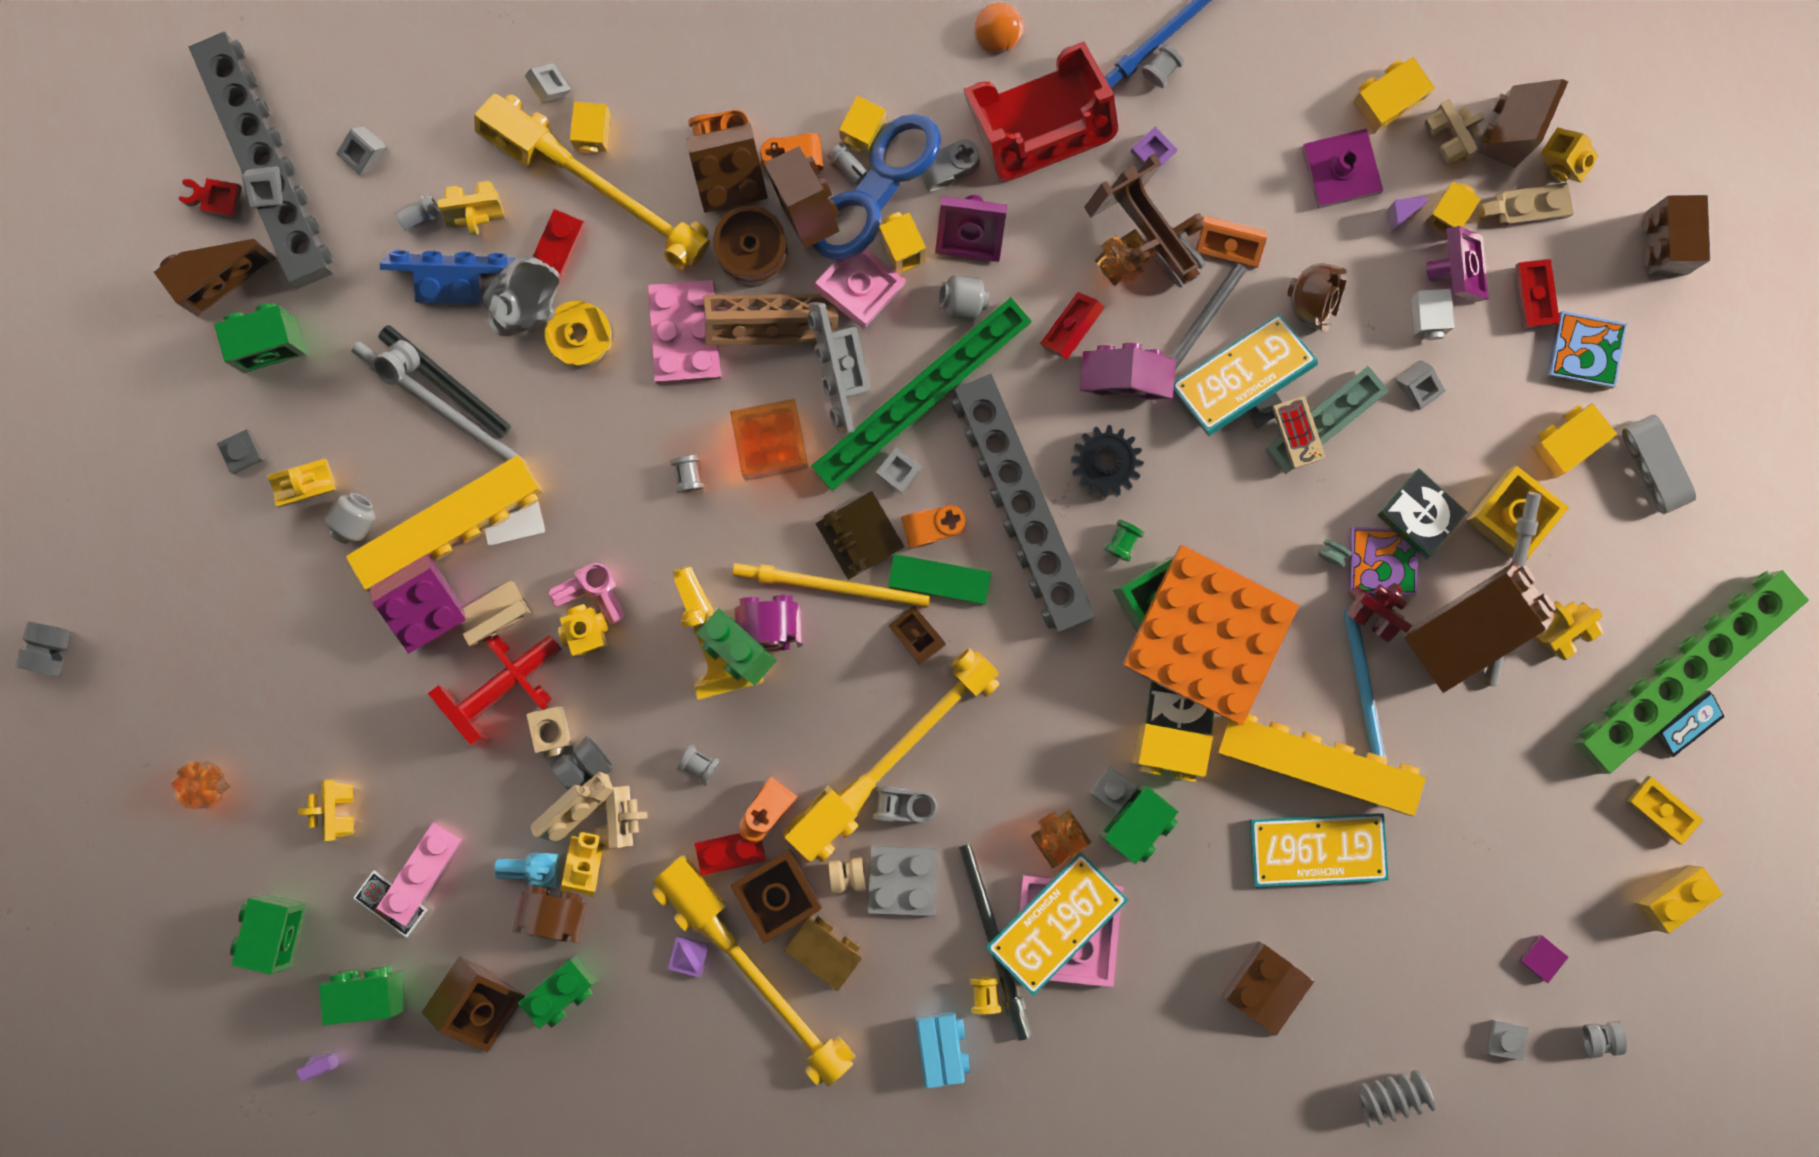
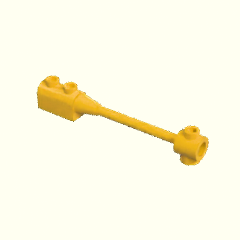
(527, 137)
(835, 812)
(699, 909)

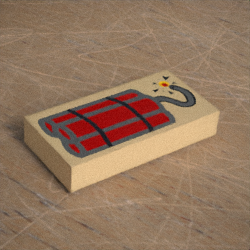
(1299, 432)

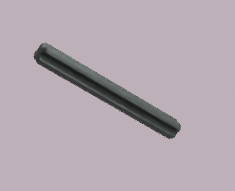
(451, 387)

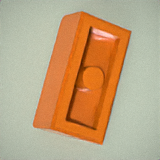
(1231, 241)

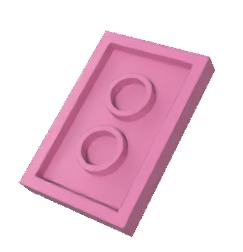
(679, 332)

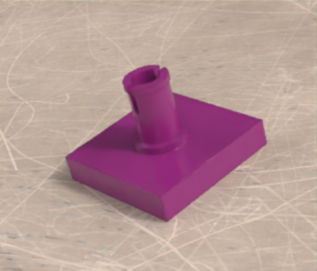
(1342, 168)
(970, 228)
(1463, 266)

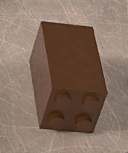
(1481, 626)

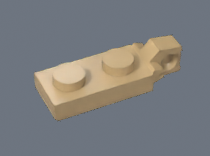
(1529, 205)
(572, 808)

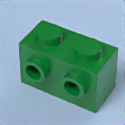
(737, 647)
(557, 992)

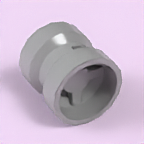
(396, 362)
(1604, 1039)

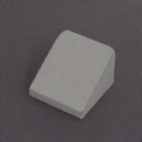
(360, 149)
(263, 187)
(1420, 384)

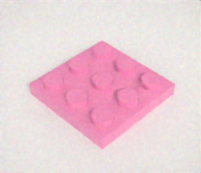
(1097, 958)

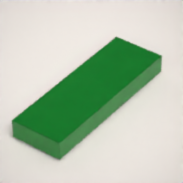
(939, 579)

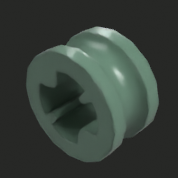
(1334, 553)

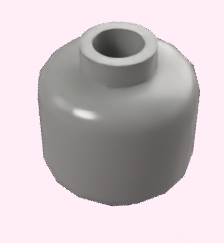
(963, 297)
(350, 518)

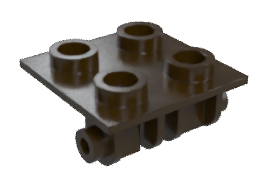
(859, 535)

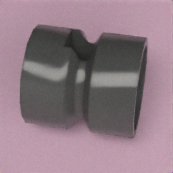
(43, 648)
(581, 764)

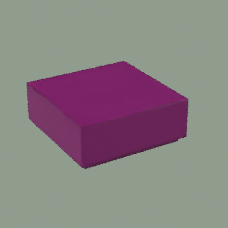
(1543, 958)

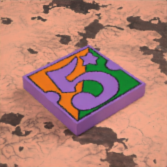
(1382, 559)

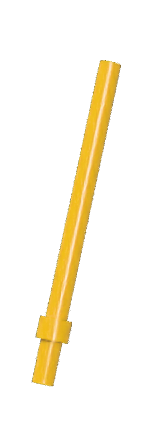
(767, 575)

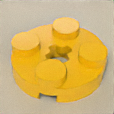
(595, 342)

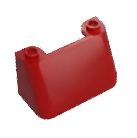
(1045, 116)

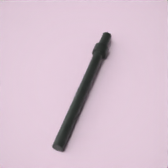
(1014, 1004)

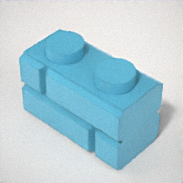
(941, 1049)

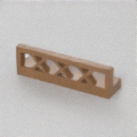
(763, 326)

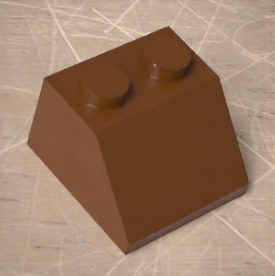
(1267, 988)
(472, 1005)

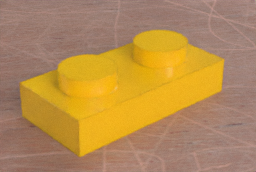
(1665, 810)

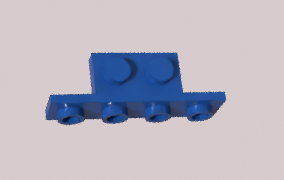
(446, 277)

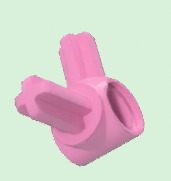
(579, 586)

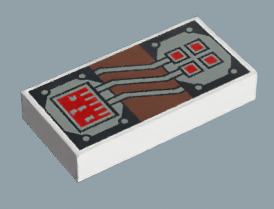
(371, 895)

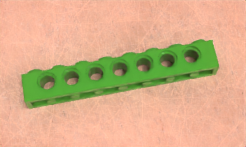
(1782, 600)

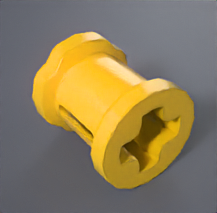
(985, 995)

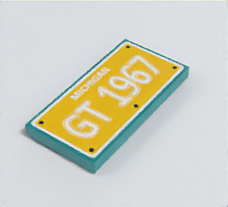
(1244, 374)
(1318, 849)
(1056, 923)

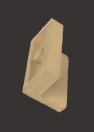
(494, 613)

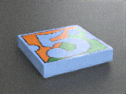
(1587, 350)

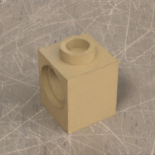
(539, 720)

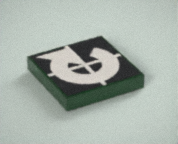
(1422, 513)
(1176, 712)

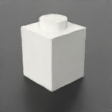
(1432, 313)

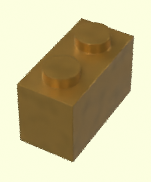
(824, 952)

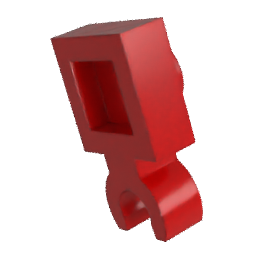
(215, 197)

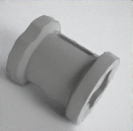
(1162, 65)
(687, 473)
(698, 765)

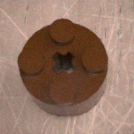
(550, 915)

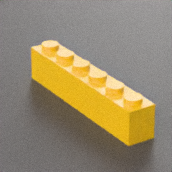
(448, 522)
(1324, 766)

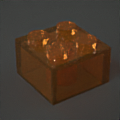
(769, 439)

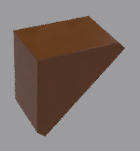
(917, 635)

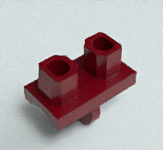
(1390, 620)

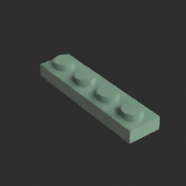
(1336, 412)

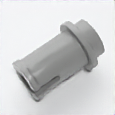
(847, 163)
(418, 212)

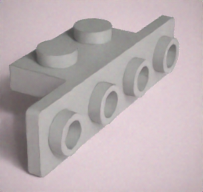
(842, 364)

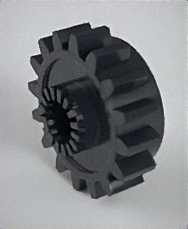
(1098, 477)

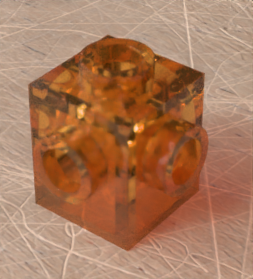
(1113, 261)
(210, 782)
(1060, 837)

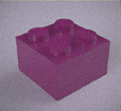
(417, 603)

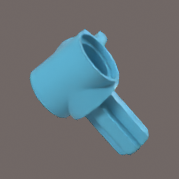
(536, 870)

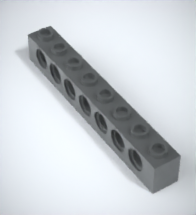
(211, 59)
(984, 393)

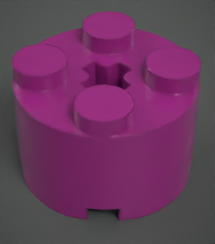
(771, 622)

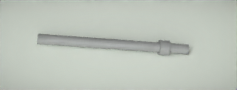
(442, 408)
(1525, 527)

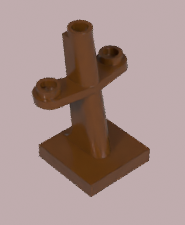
(1131, 195)

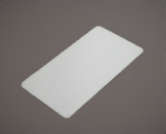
(519, 525)

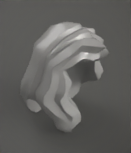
(521, 296)

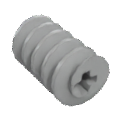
(1395, 1097)

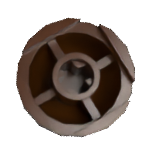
(1317, 294)

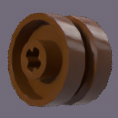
(742, 228)

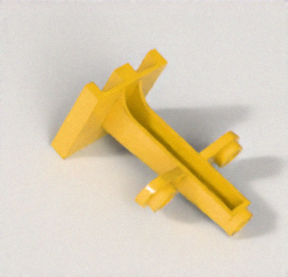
(697, 613)

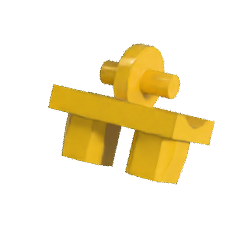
(470, 209)
(301, 483)
(1567, 624)
(331, 825)
(582, 864)

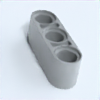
(1659, 464)

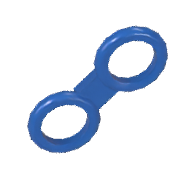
(882, 183)

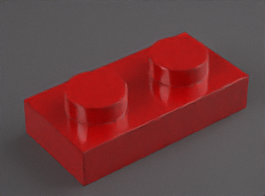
(559, 240)
(1537, 293)
(1072, 325)
(728, 853)

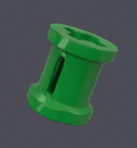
(1124, 540)

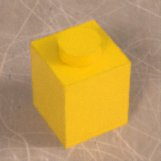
(862, 124)
(590, 127)
(1453, 207)

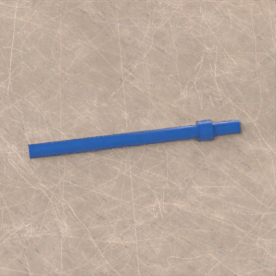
(1128, 64)

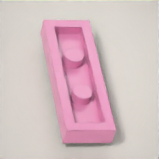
(419, 874)

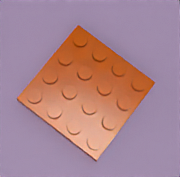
(1210, 635)

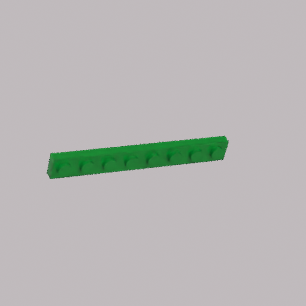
(921, 394)

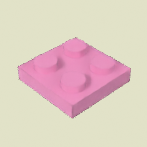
(859, 286)

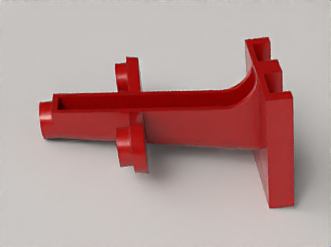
(465, 713)

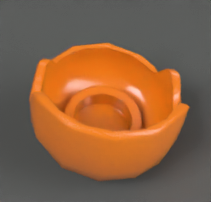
(998, 27)

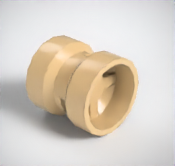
(855, 875)

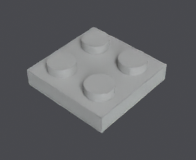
(902, 880)

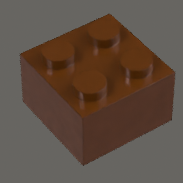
(726, 168)
(803, 196)
(1677, 235)
(776, 896)

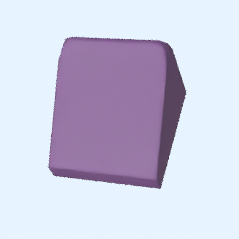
(1403, 209)

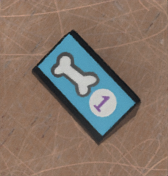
(1690, 723)

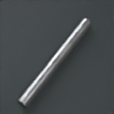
(1208, 313)

